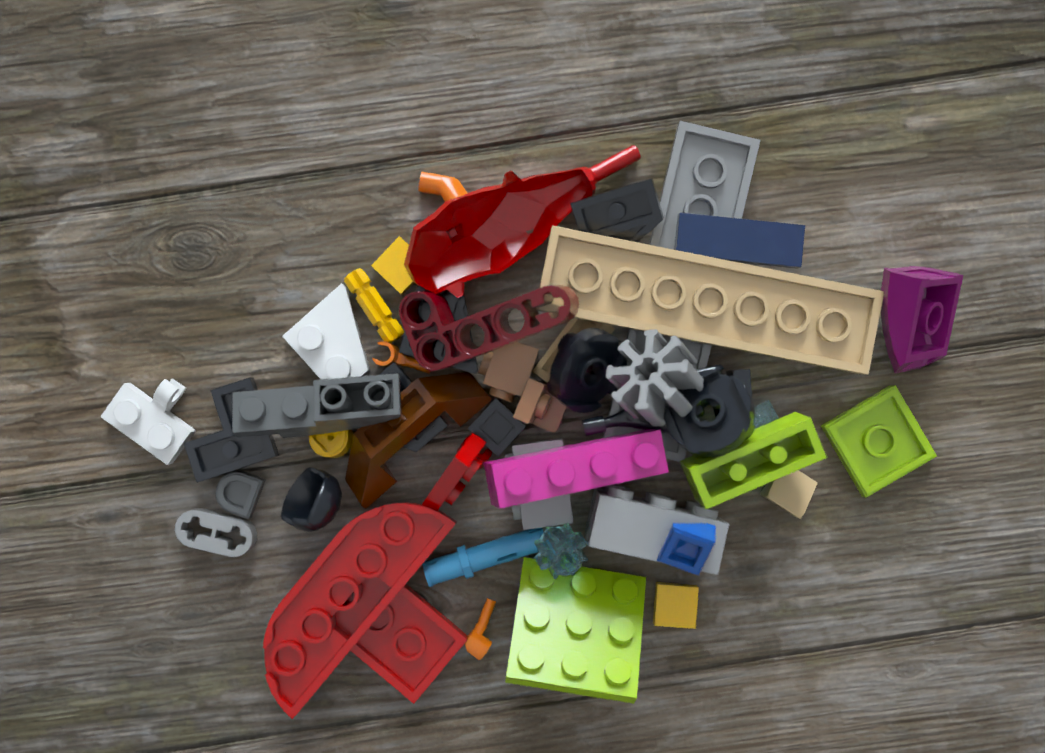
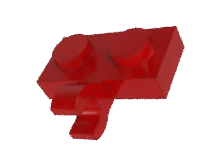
(463, 466)

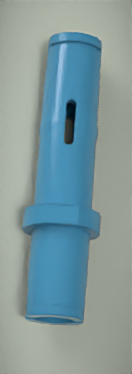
(481, 556)

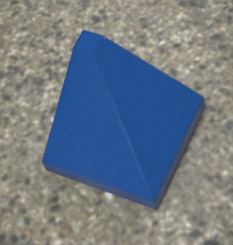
(688, 546)

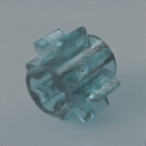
(560, 550)

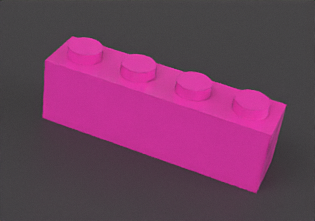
(575, 467)

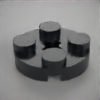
(573, 358)
(729, 428)

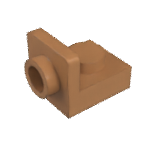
(539, 407)

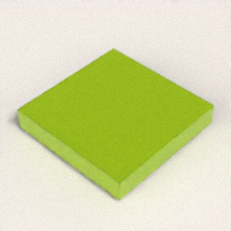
(878, 441)

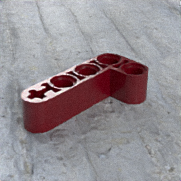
(493, 321)

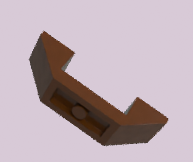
(420, 405)

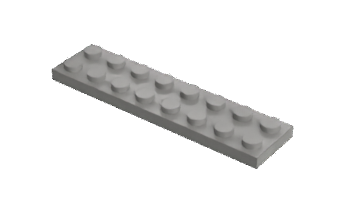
(704, 176)

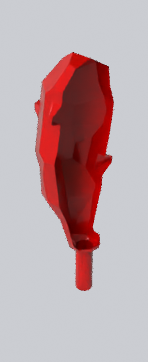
(488, 226)

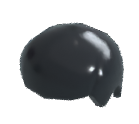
(312, 500)

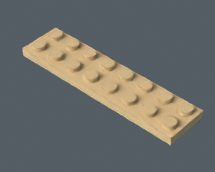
(714, 300)

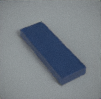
(741, 240)

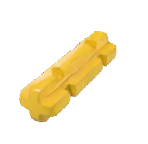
(373, 305)

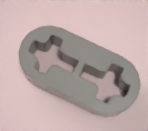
(213, 541)

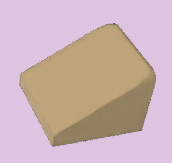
(791, 492)

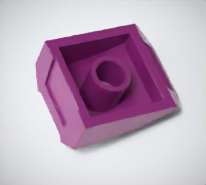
(918, 314)

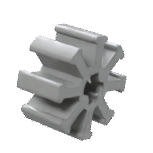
(654, 378)

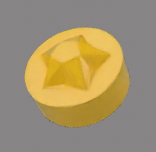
(331, 444)

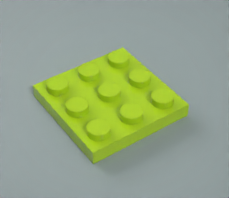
(578, 632)

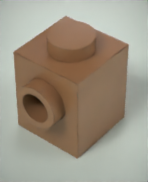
(508, 370)

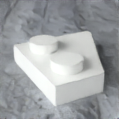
(330, 338)

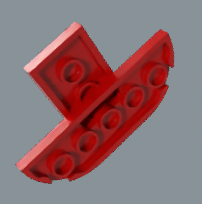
(361, 604)

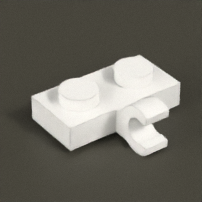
(150, 420)

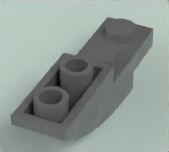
(319, 408)

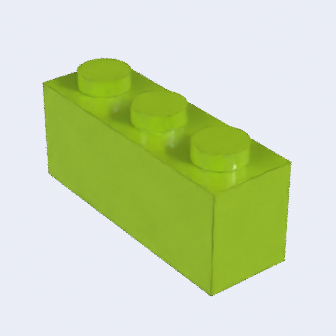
(764, 457)

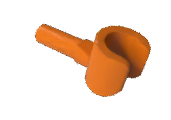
(400, 358)
(477, 643)

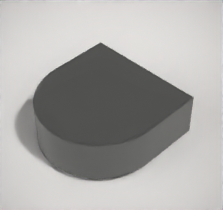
(239, 493)

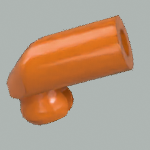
(441, 185)

